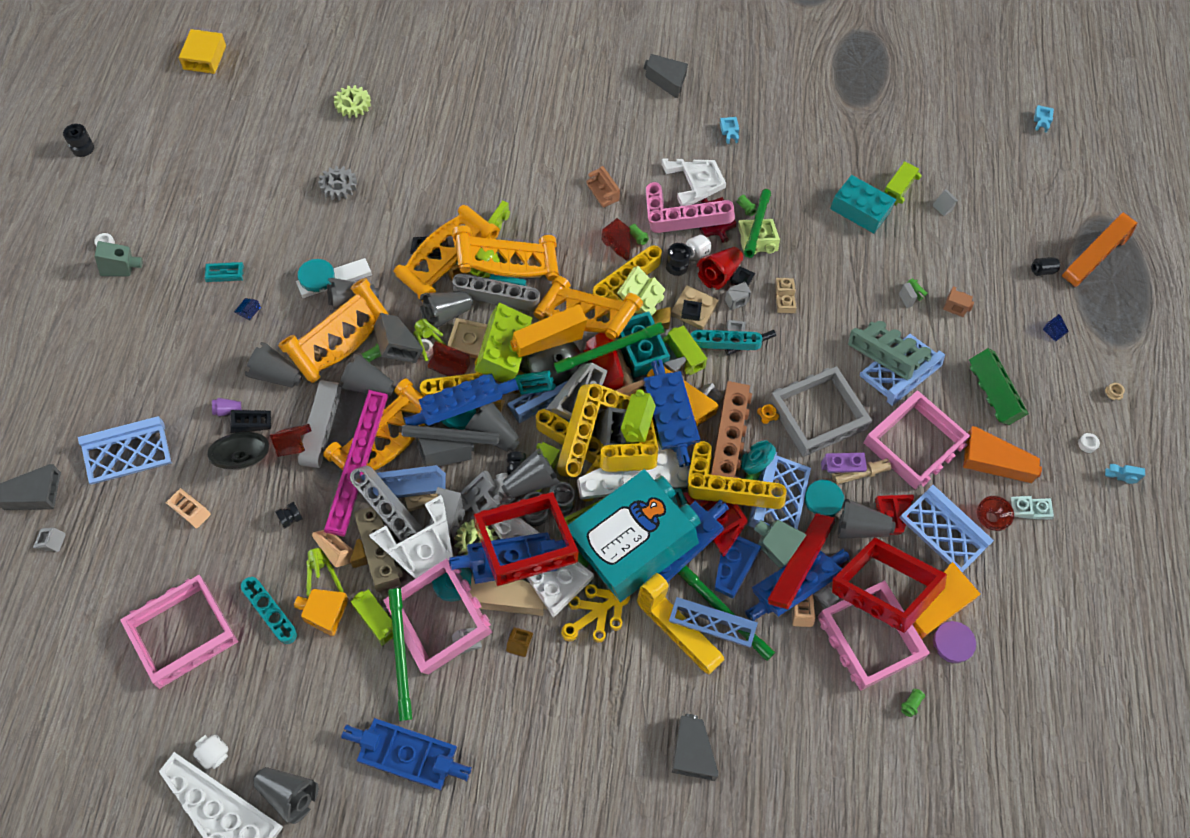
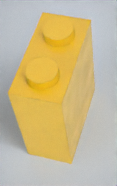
(202, 51)

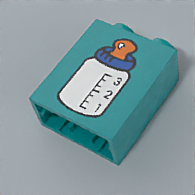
(635, 533)

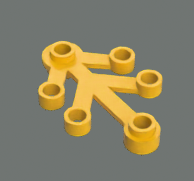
(598, 610)

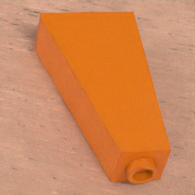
(998, 457)

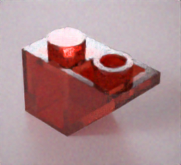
(617, 237)

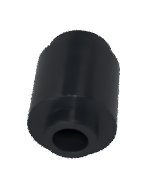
(1045, 266)

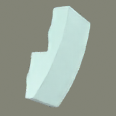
(1032, 508)

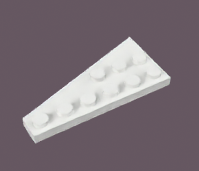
(602, 483)
(553, 587)
(214, 807)

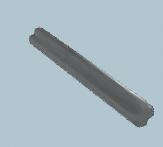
(450, 434)

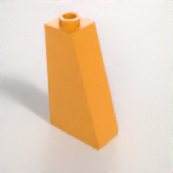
(550, 332)
(701, 405)
(956, 596)

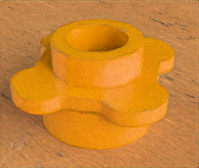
(768, 408)

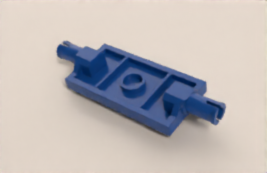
(460, 399)
(673, 412)
(706, 532)
(507, 552)
(819, 576)
(406, 754)

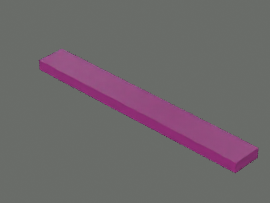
(357, 457)

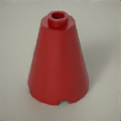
(719, 267)

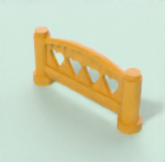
(544, 253)
(422, 282)
(619, 311)
(302, 350)
(407, 402)

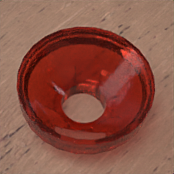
(1000, 508)

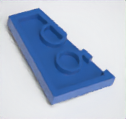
(735, 566)

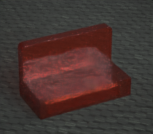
(448, 360)
(289, 440)

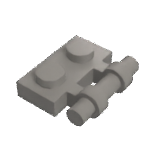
(477, 491)

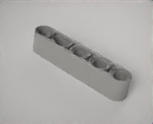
(509, 294)
(320, 421)
(379, 502)

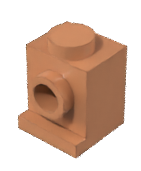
(958, 302)

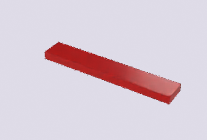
(801, 561)

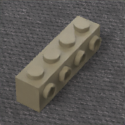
(381, 564)

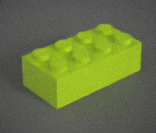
(496, 351)

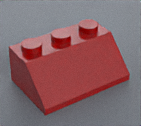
(609, 362)

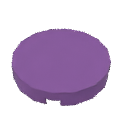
(954, 642)

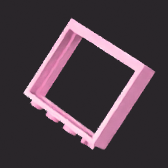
(934, 415)
(472, 604)
(848, 658)
(192, 659)

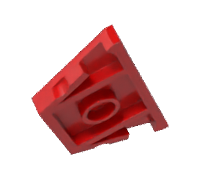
(732, 520)

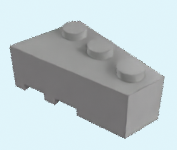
(565, 400)
(453, 509)

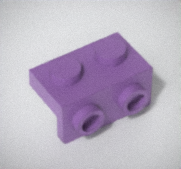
(844, 462)

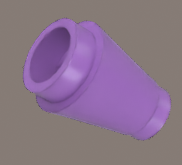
(224, 406)

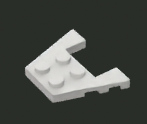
(702, 177)
(424, 548)

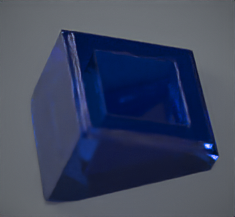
(248, 308)
(1056, 328)

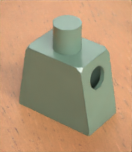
(115, 259)
(779, 541)

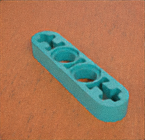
(726, 337)
(267, 611)

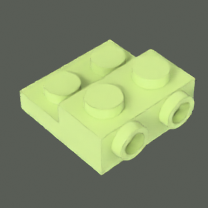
(768, 237)
(646, 288)

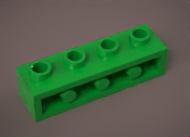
(998, 387)

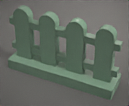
(882, 353)

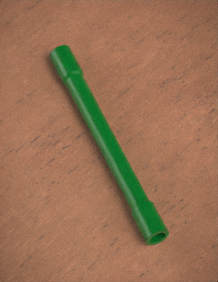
(751, 244)
(571, 362)
(694, 581)
(404, 701)

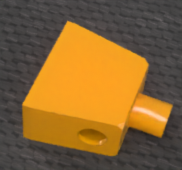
(323, 609)

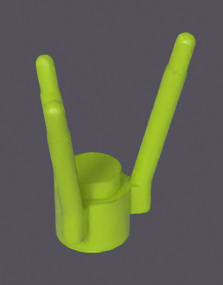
(425, 329)
(316, 561)

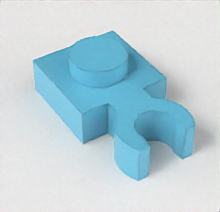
(1044, 117)
(730, 127)
(1127, 473)

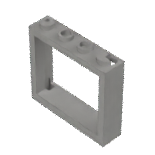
(813, 445)

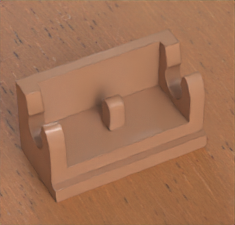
(603, 187)

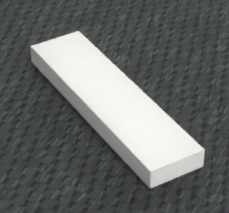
(351, 272)

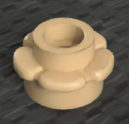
(1117, 388)

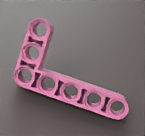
(684, 216)

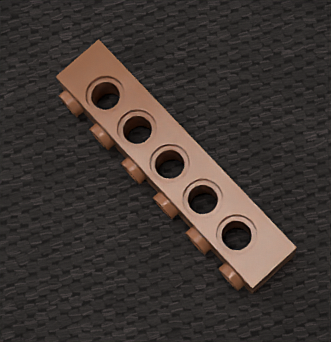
(738, 394)

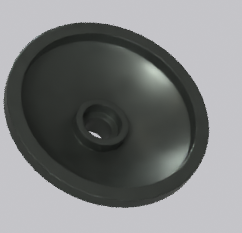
(544, 361)
(238, 450)

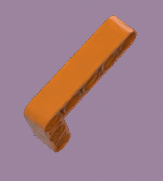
(1117, 233)

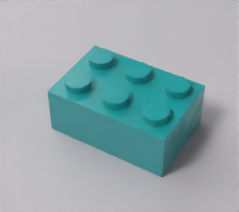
(862, 204)
(645, 351)

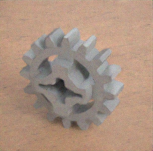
(337, 183)

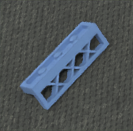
(532, 406)
(413, 481)
(714, 616)

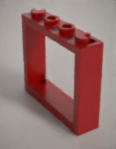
(900, 561)
(533, 565)

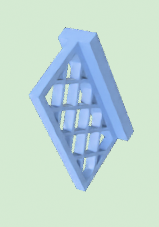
(903, 386)
(119, 435)
(767, 475)
(955, 519)

